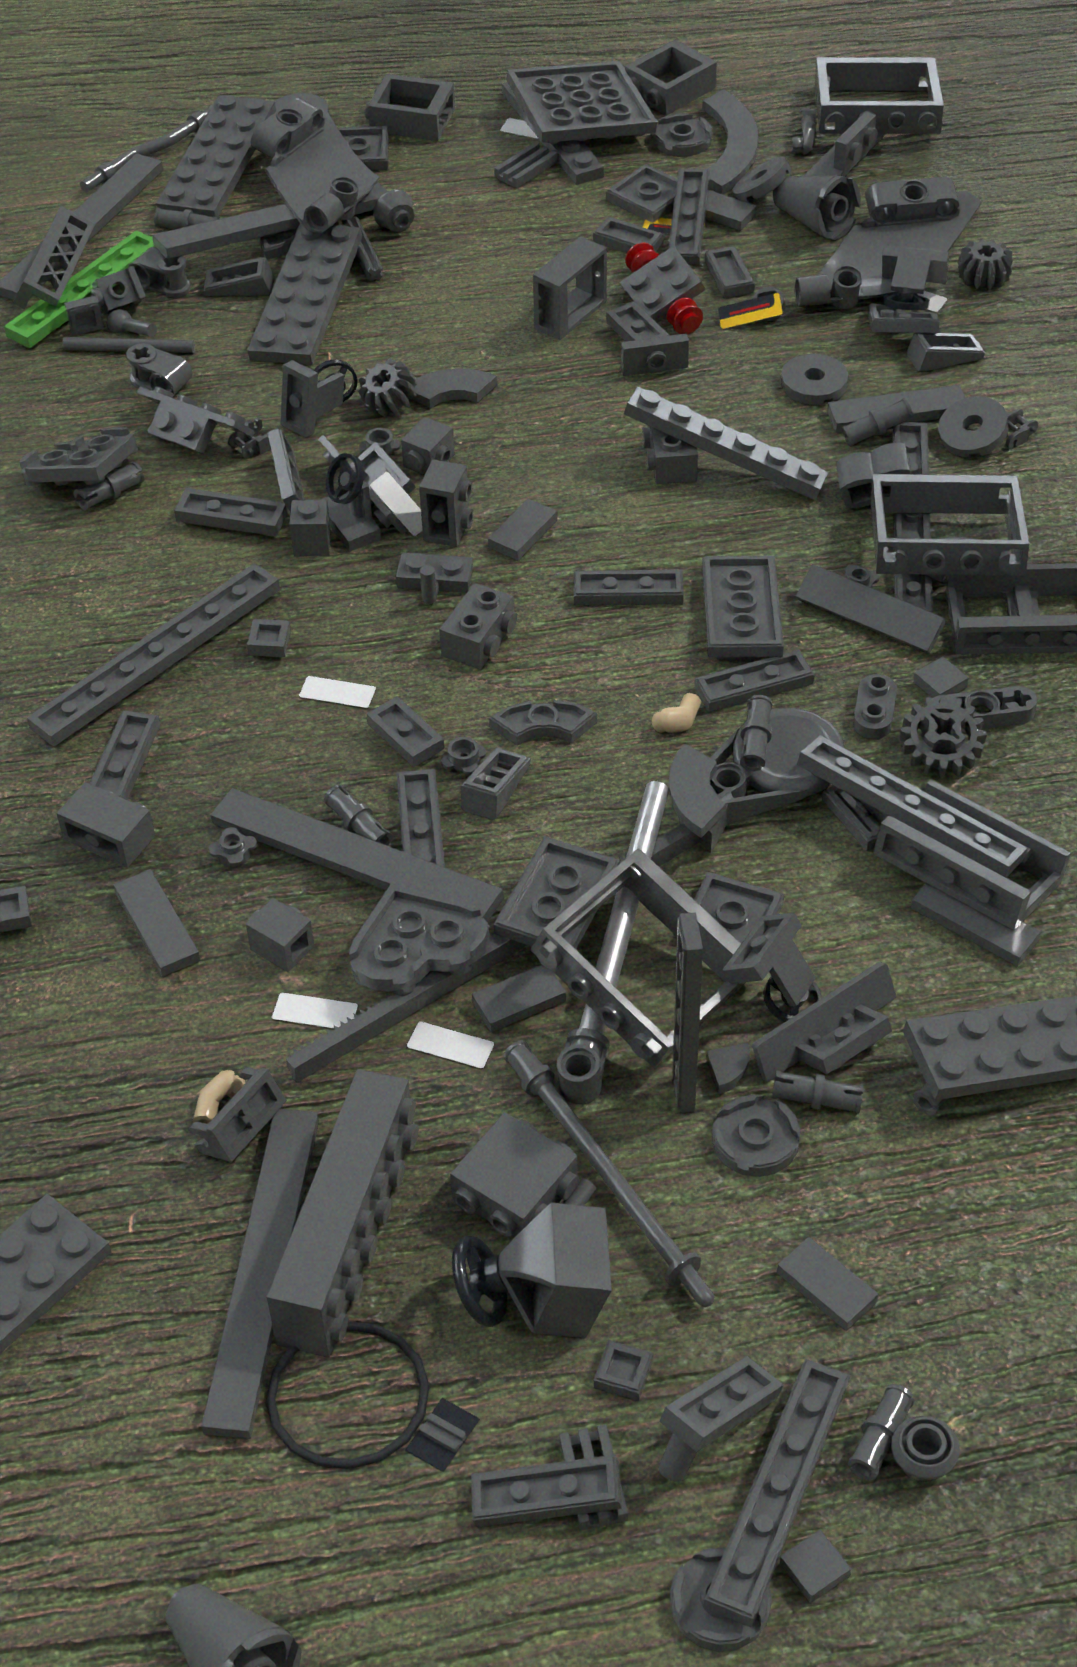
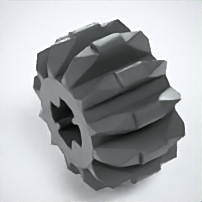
(985, 264)
(387, 387)

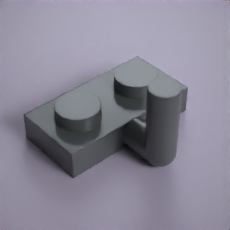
(434, 573)

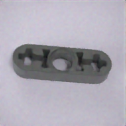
(1006, 697)

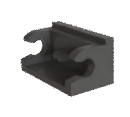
(241, 1116)

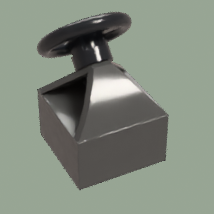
(551, 1269)

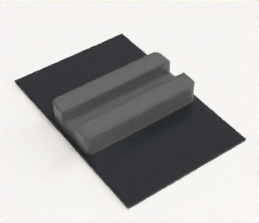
(442, 1434)

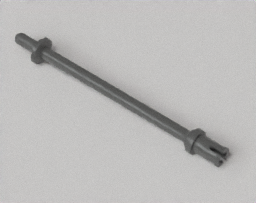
(538, 1080)

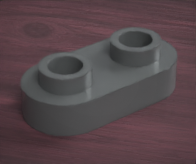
(875, 706)

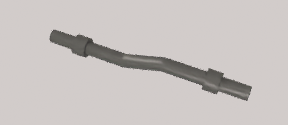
(107, 170)

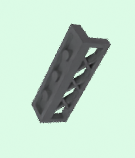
(45, 256)

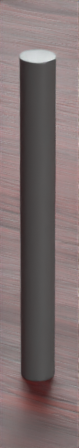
(123, 345)

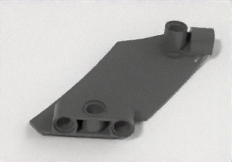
(312, 165)
(902, 214)

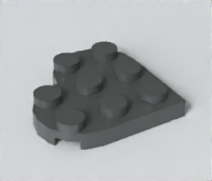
(80, 459)
(416, 934)

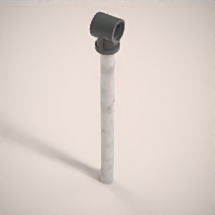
(587, 1046)

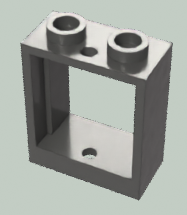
(694, 70)
(410, 121)
(560, 312)

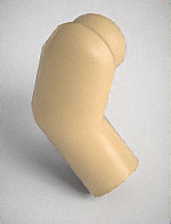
(677, 718)
(211, 1094)

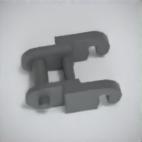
(1020, 434)
(256, 444)

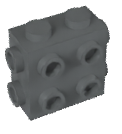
(513, 1175)

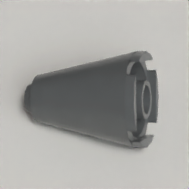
(820, 202)
(226, 1634)

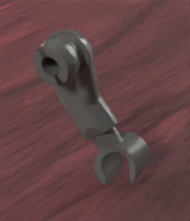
(808, 124)

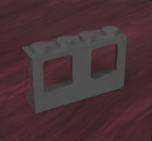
(1024, 627)
(966, 878)

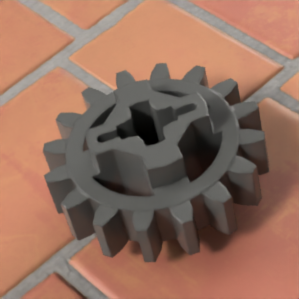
(943, 738)

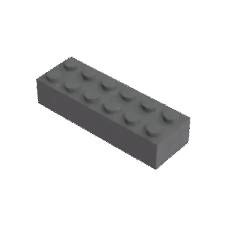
(343, 1214)

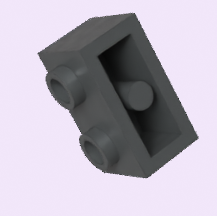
(669, 457)
(445, 503)
(477, 626)

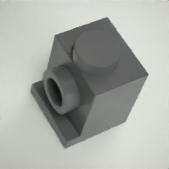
(130, 286)

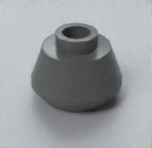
(394, 211)
(925, 1448)

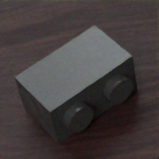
(106, 824)

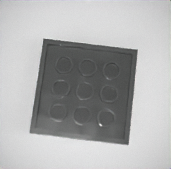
(581, 102)

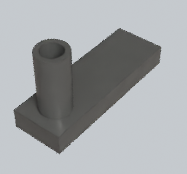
(713, 1411)

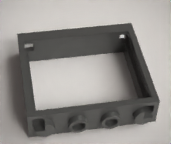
(879, 75)
(949, 495)
(666, 902)

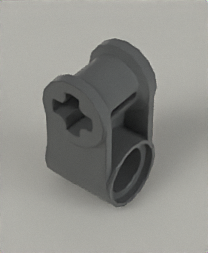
(162, 274)
(157, 368)

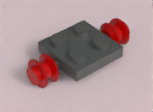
(664, 286)

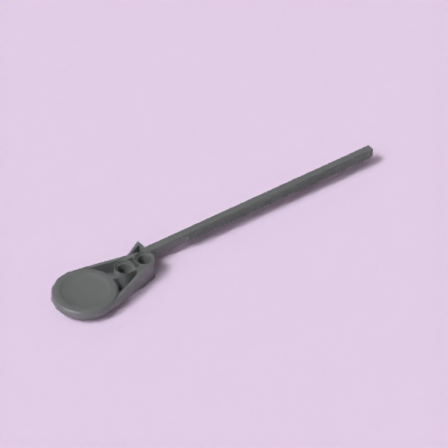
(779, 784)

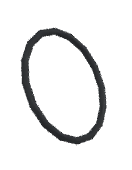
(366, 1459)

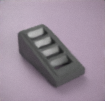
(240, 279)
(942, 350)
(491, 787)

